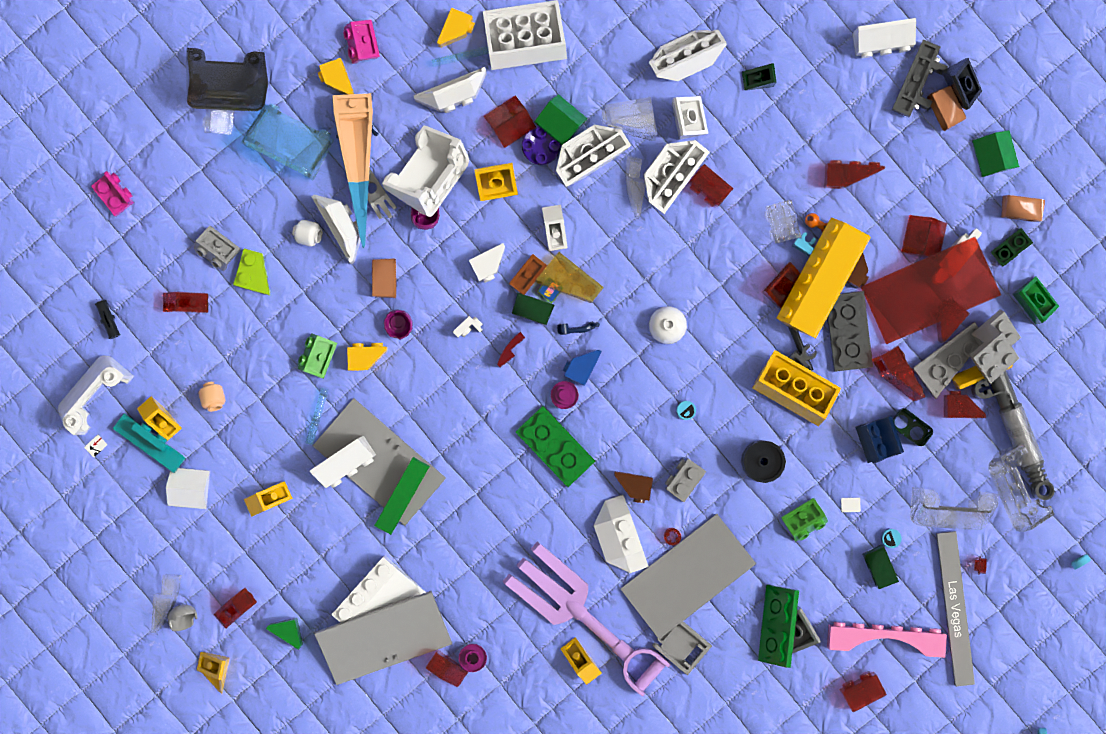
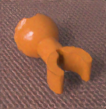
(814, 221)

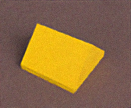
(496, 182)

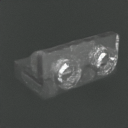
(218, 121)

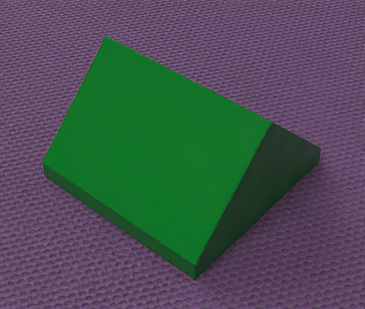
(560, 119)
(995, 153)
(1036, 300)

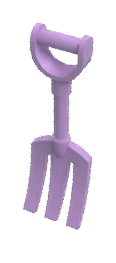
(573, 606)

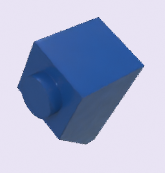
(581, 367)

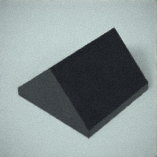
(963, 82)

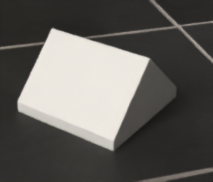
(689, 117)
(188, 488)

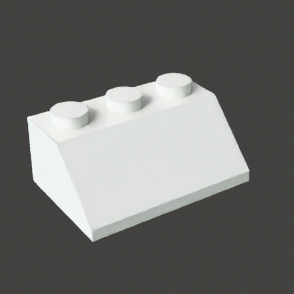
(885, 38)
(344, 463)

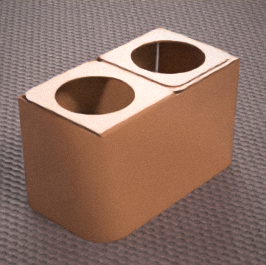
(946, 108)
(1022, 208)
(384, 278)

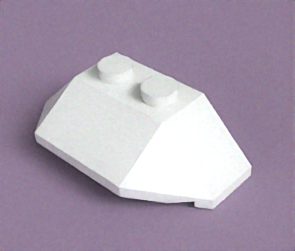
(687, 54)
(453, 93)
(589, 152)
(672, 172)
(341, 225)
(619, 536)

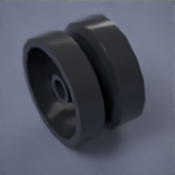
(769, 471)

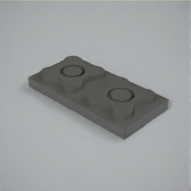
(850, 333)

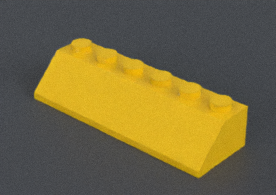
(823, 277)

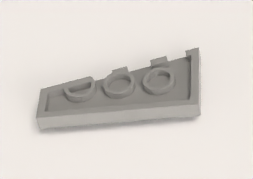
(946, 361)

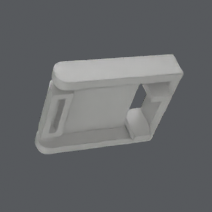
(679, 644)

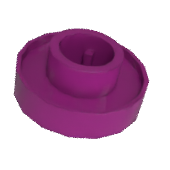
(564, 395)
(472, 657)

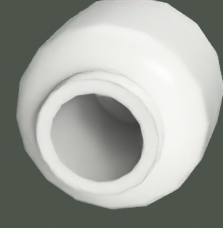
(307, 233)

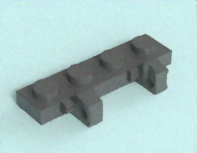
(924, 64)

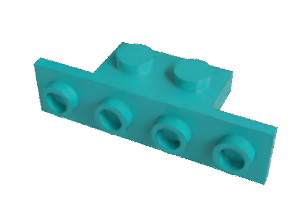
(149, 443)

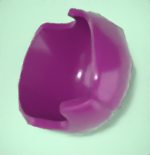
(422, 221)
(398, 324)

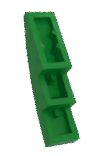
(402, 495)

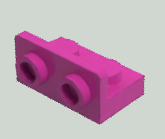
(361, 41)
(112, 193)

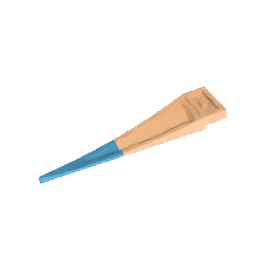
(354, 129)

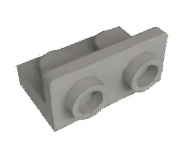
(215, 248)
(685, 479)

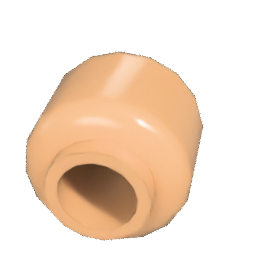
(211, 396)

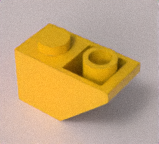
(364, 358)

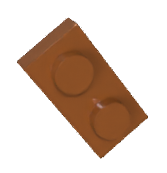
(528, 274)

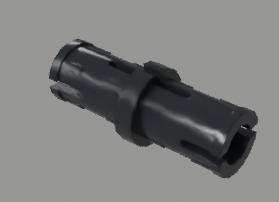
(107, 319)

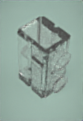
(782, 222)

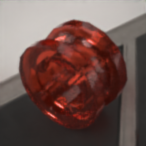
(677, 539)

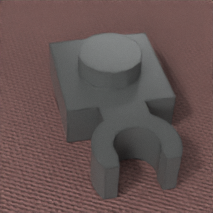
(802, 358)

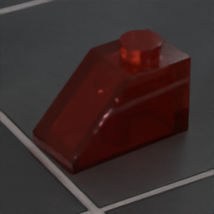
(185, 302)
(946, 327)
(961, 406)
(235, 608)
(446, 669)

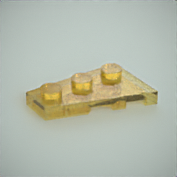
(569, 279)

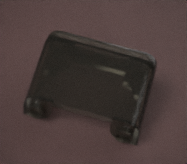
(226, 84)

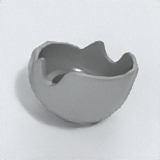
(181, 617)

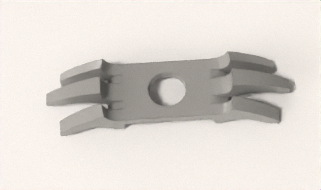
(378, 197)

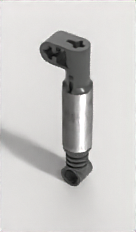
(1018, 431)

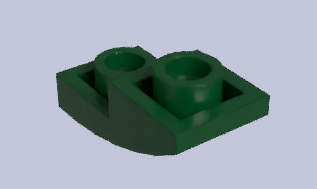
(1011, 247)

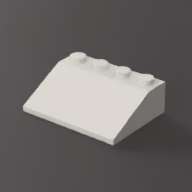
(525, 35)
(380, 588)

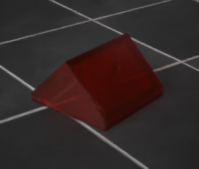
(510, 121)
(923, 236)
(781, 285)

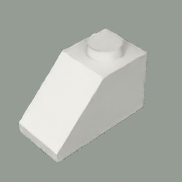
(554, 227)
(488, 263)

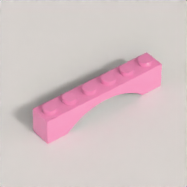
(844, 638)

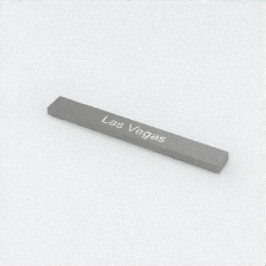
(955, 608)

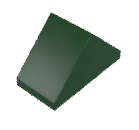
(759, 77)

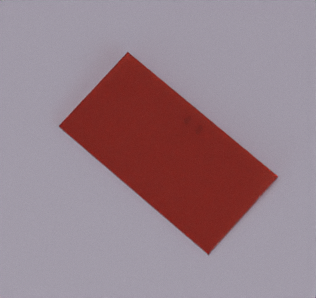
(931, 290)

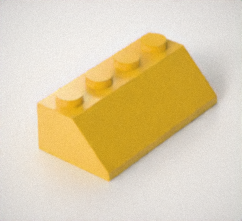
(796, 388)

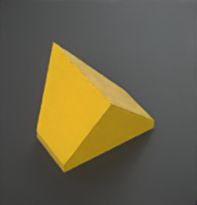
(214, 668)

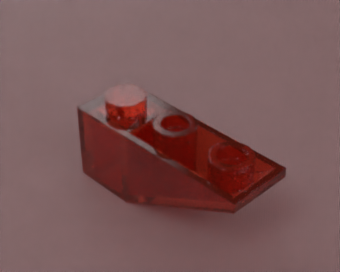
(844, 175)
(895, 370)

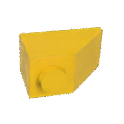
(455, 28)
(335, 76)
(158, 418)
(267, 498)
(580, 661)

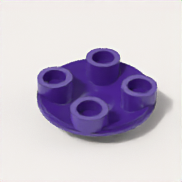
(540, 147)

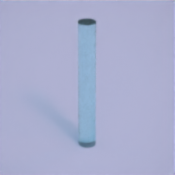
(460, 56)
(317, 415)

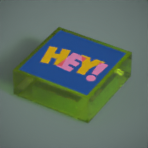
(548, 293)

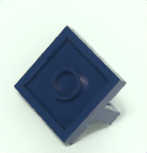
(879, 439)

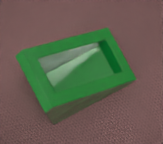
(288, 631)

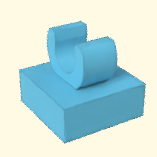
(803, 246)

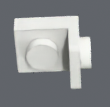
(464, 328)

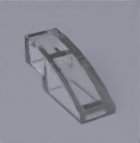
(634, 185)
(165, 601)

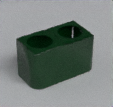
(532, 308)
(918, 423)
(880, 567)

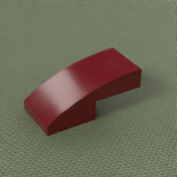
(507, 354)

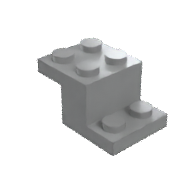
(995, 346)

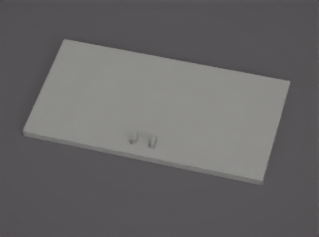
(389, 463)
(688, 576)
(383, 638)

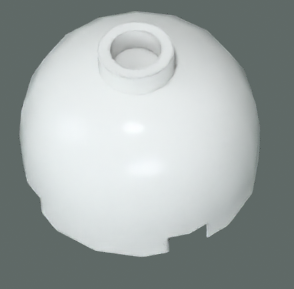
(667, 325)

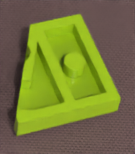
(252, 272)

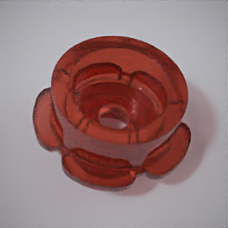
(980, 565)

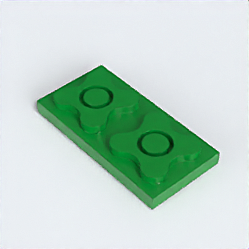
(555, 446)
(778, 626)

